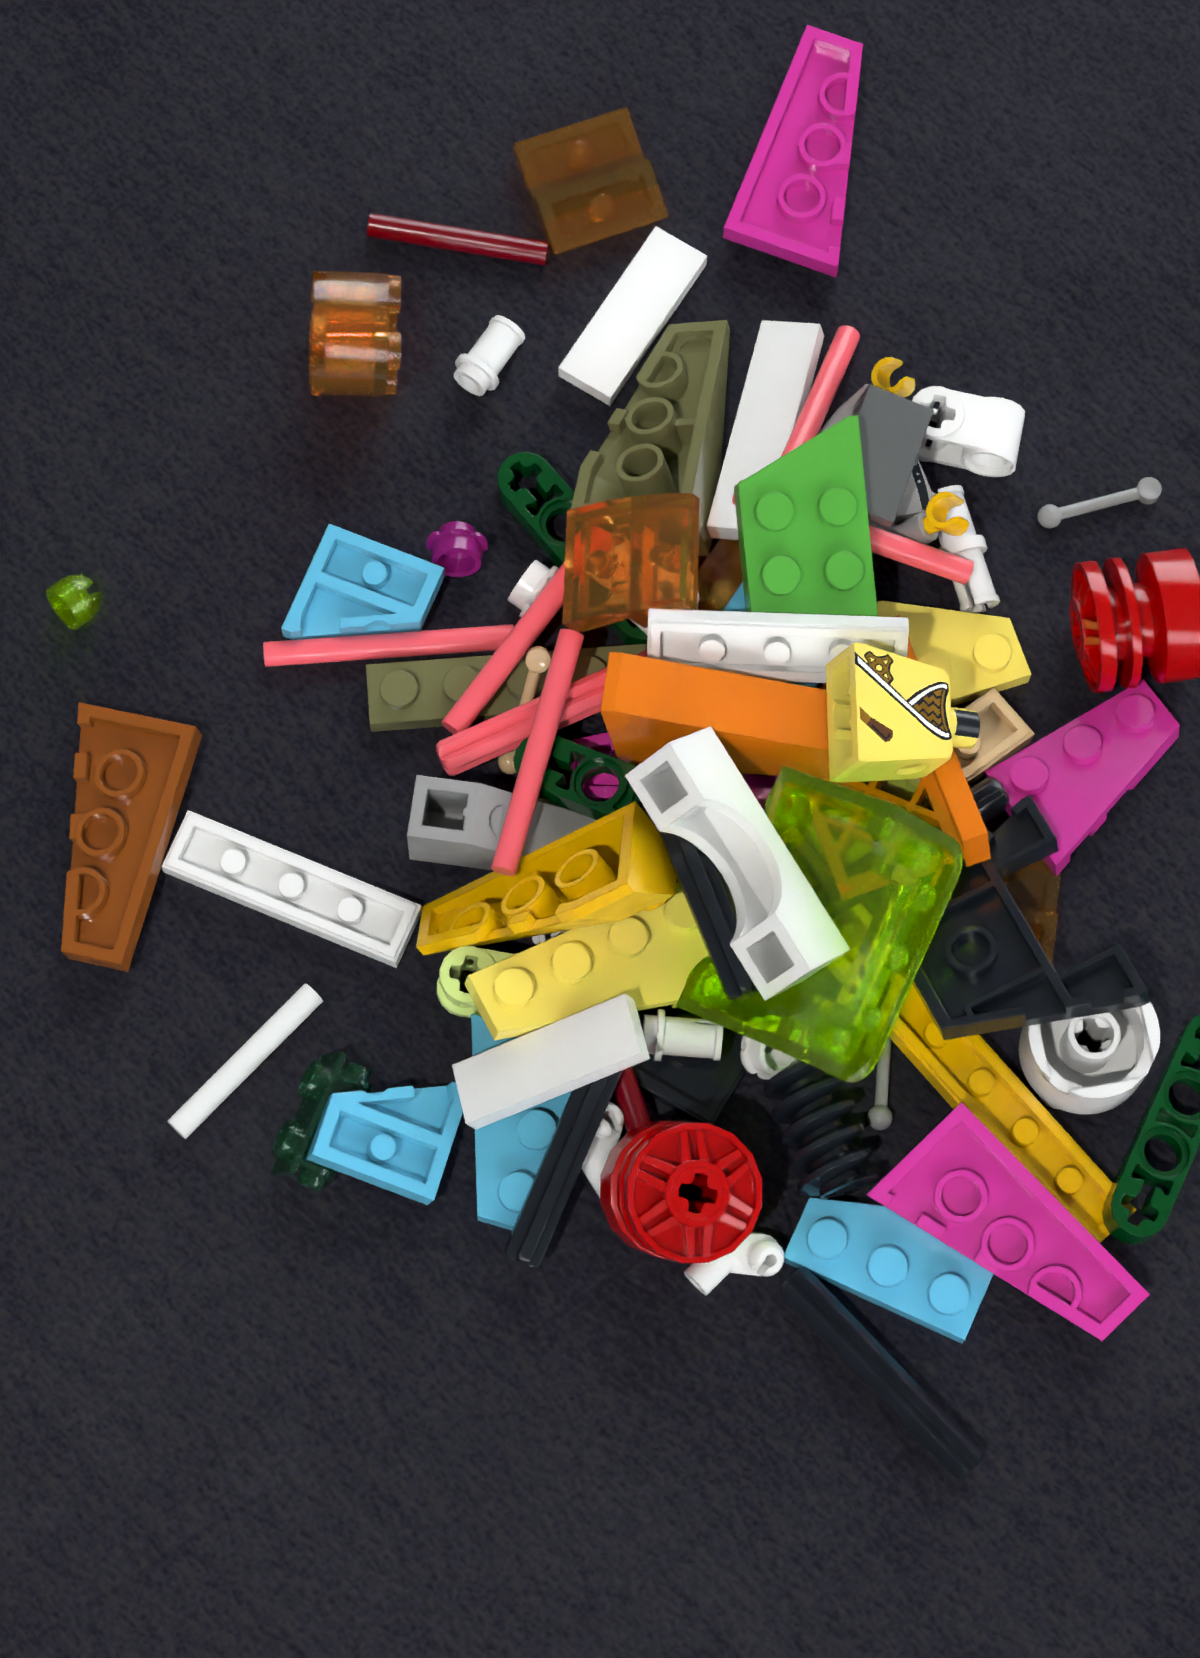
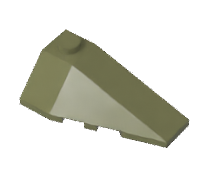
(671, 426)

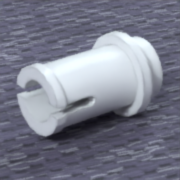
(488, 356)
(682, 1037)

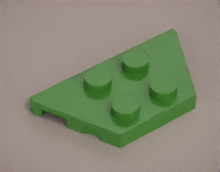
(808, 529)

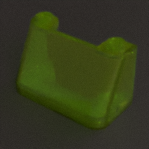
(885, 890)

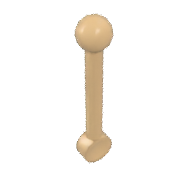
(537, 661)

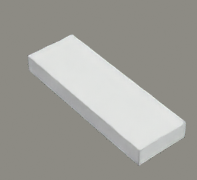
(632, 316)
(550, 1061)

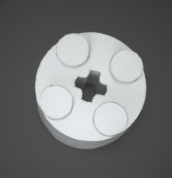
(1085, 1081)

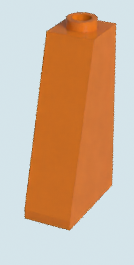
(755, 718)

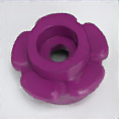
(457, 548)

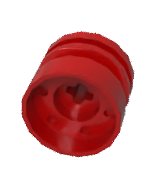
(1124, 621)
(644, 1182)

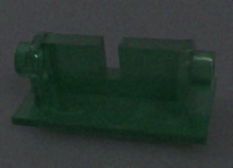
(296, 1136)

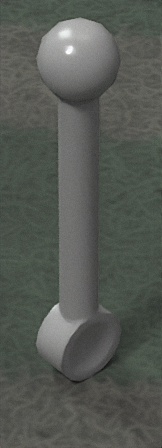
(1146, 492)
(880, 1116)

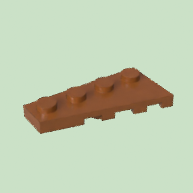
(126, 806)

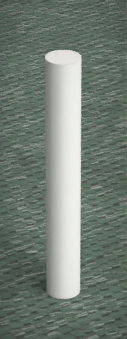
(245, 1061)

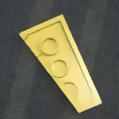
(586, 966)

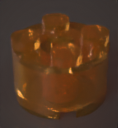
(354, 333)

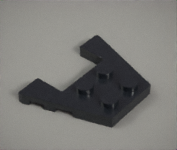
(988, 965)

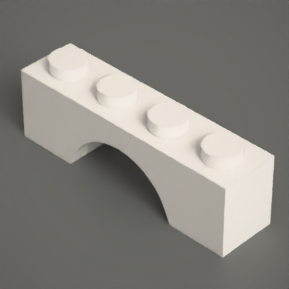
(702, 797)

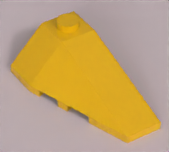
(570, 884)

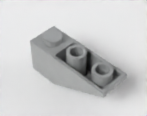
(464, 820)

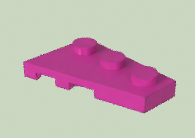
(1089, 765)

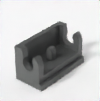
(890, 444)

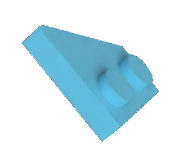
(361, 590)
(390, 1137)

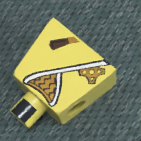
(891, 717)

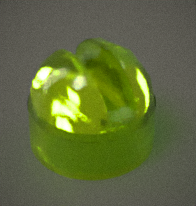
(72, 601)

